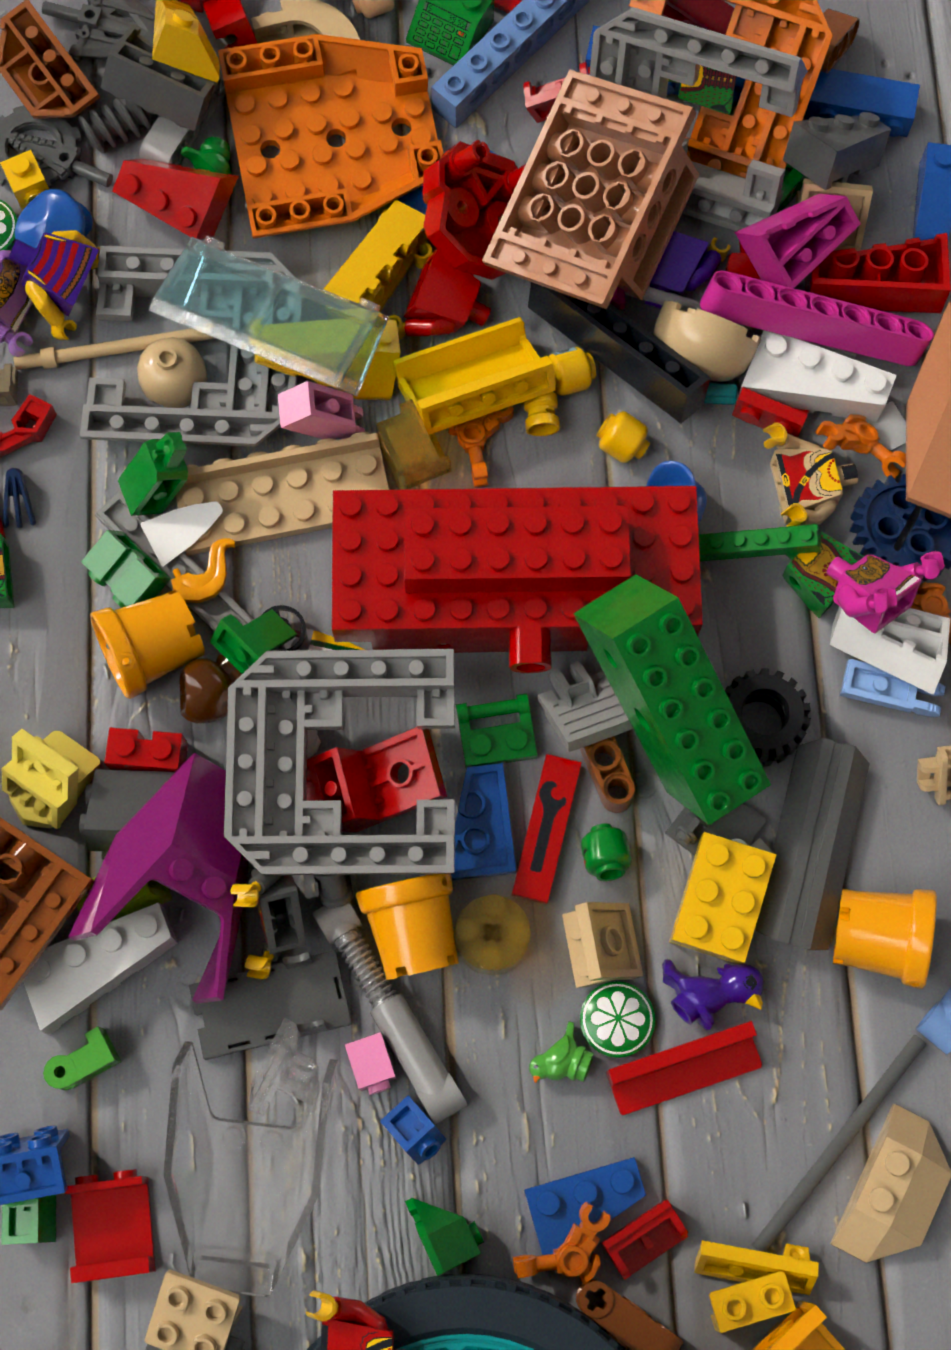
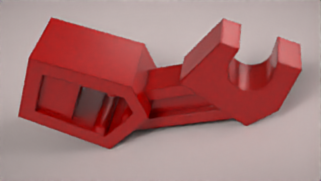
(33, 409)

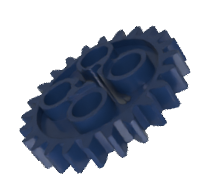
(878, 512)

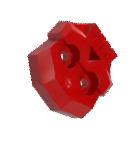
(466, 202)

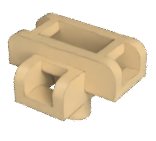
(941, 767)

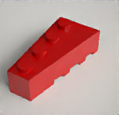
(887, 277)

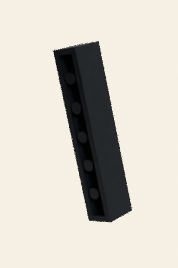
(626, 350)

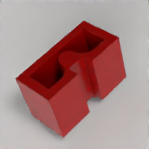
(132, 752)

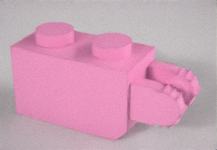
(319, 411)

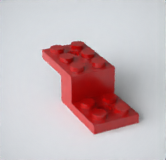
(369, 779)

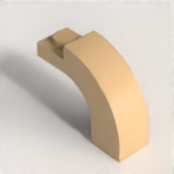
(302, 19)

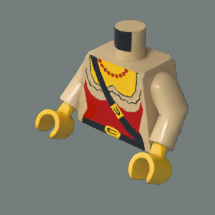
(806, 477)

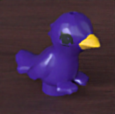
(703, 996)

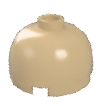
(169, 370)

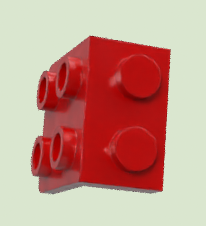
(765, 411)

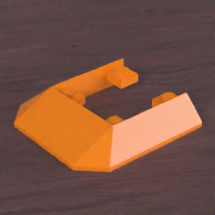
(752, 131)

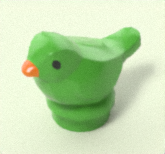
(562, 1060)

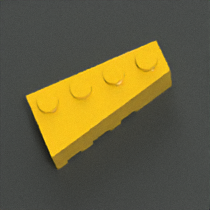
(381, 257)

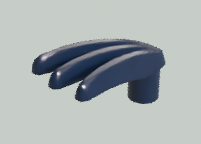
(16, 486)

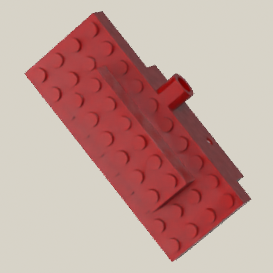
(503, 564)

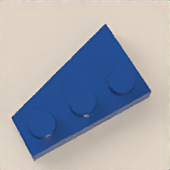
(483, 825)
(557, 1203)

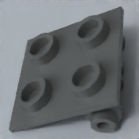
(739, 823)

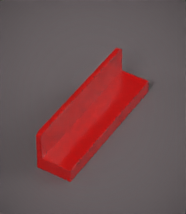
(684, 1068)

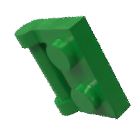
(501, 742)

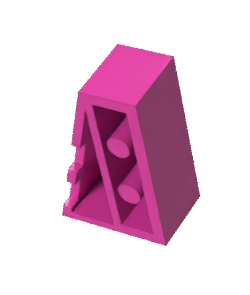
(798, 238)

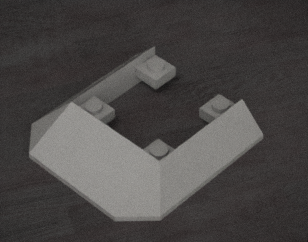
(650, 49)
(220, 413)
(267, 761)

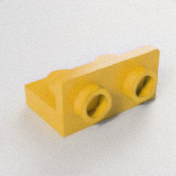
(751, 1302)

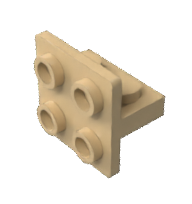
(192, 1315)

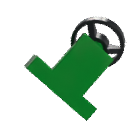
(247, 643)

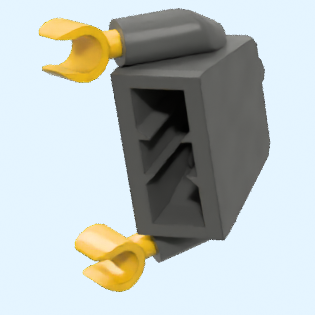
(279, 916)

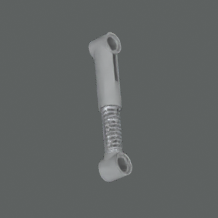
(393, 1016)

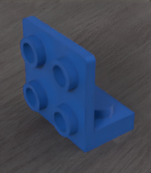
(32, 1165)

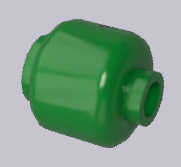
(606, 852)

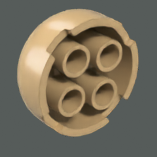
(706, 340)

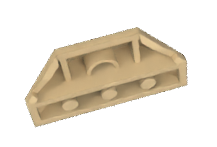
(895, 1191)

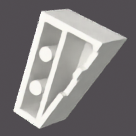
(908, 647)

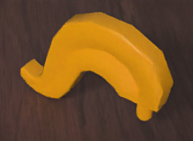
(211, 582)

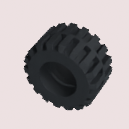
(787, 702)

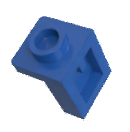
(413, 1130)

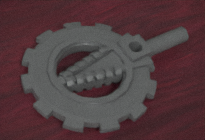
(55, 158)

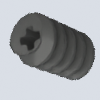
(114, 123)

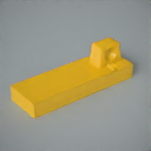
(747, 1264)

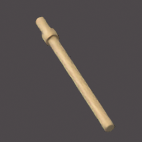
(51, 357)

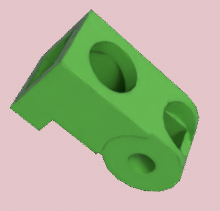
(84, 1063)

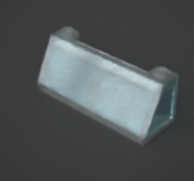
(271, 314)

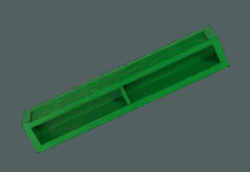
(760, 542)

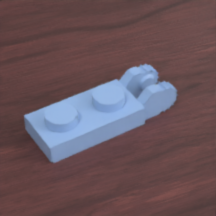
(880, 688)

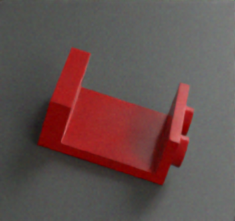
(111, 1227)

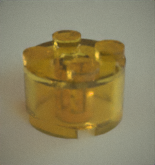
(492, 913)

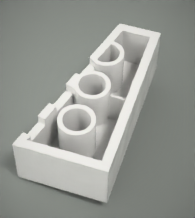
(816, 378)
(83, 970)

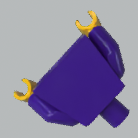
(686, 265)

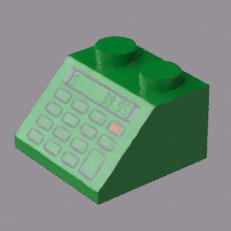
(450, 26)

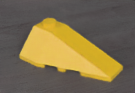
(182, 41)

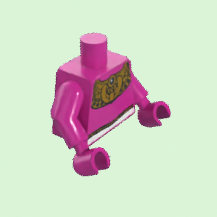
(878, 590)

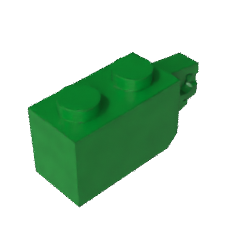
(155, 475)

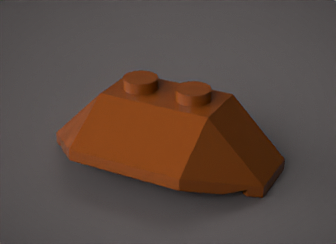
(41, 67)

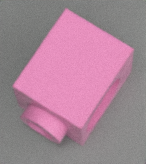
(371, 1063)

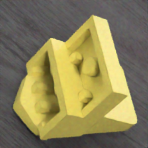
(46, 777)

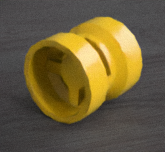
(541, 415)

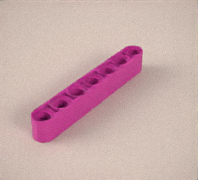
(816, 318)

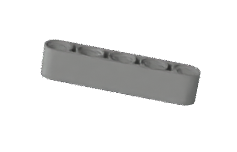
(166, 138)

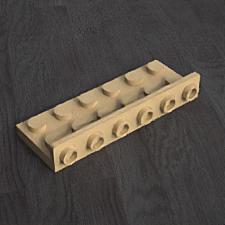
(282, 490)

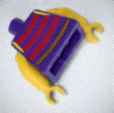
(56, 274)

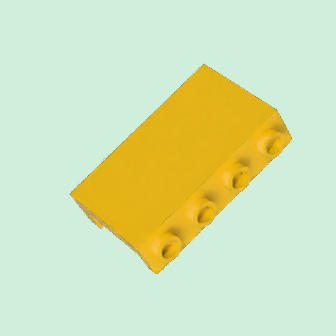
(474, 375)

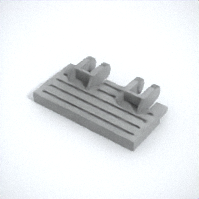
(586, 709)

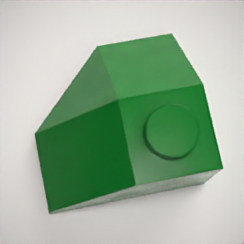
(444, 1235)

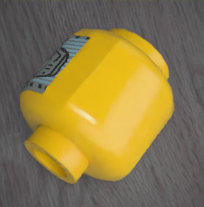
(572, 370)

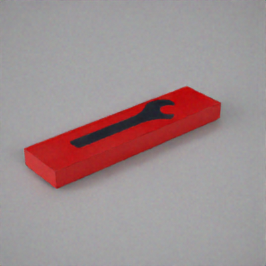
(546, 829)

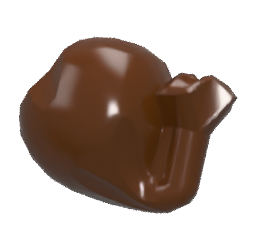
(205, 689)

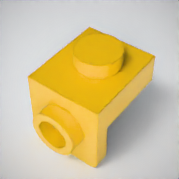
(24, 177)

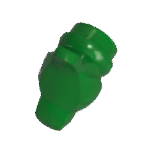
(211, 156)

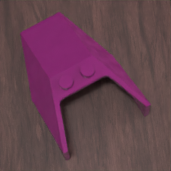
(182, 846)

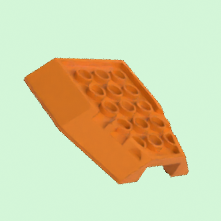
(320, 87)

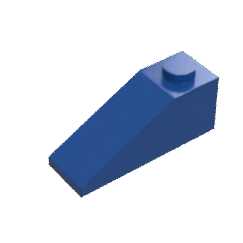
(933, 192)

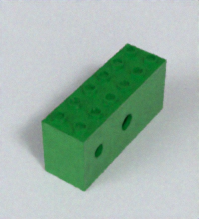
(673, 697)

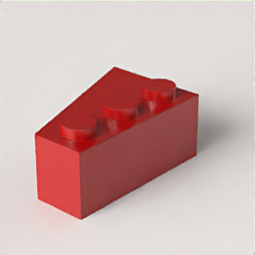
(177, 194)

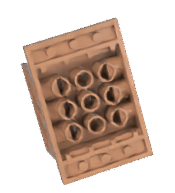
(597, 192)

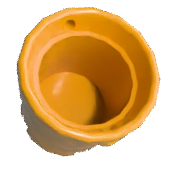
(146, 640)
(411, 924)
(887, 933)

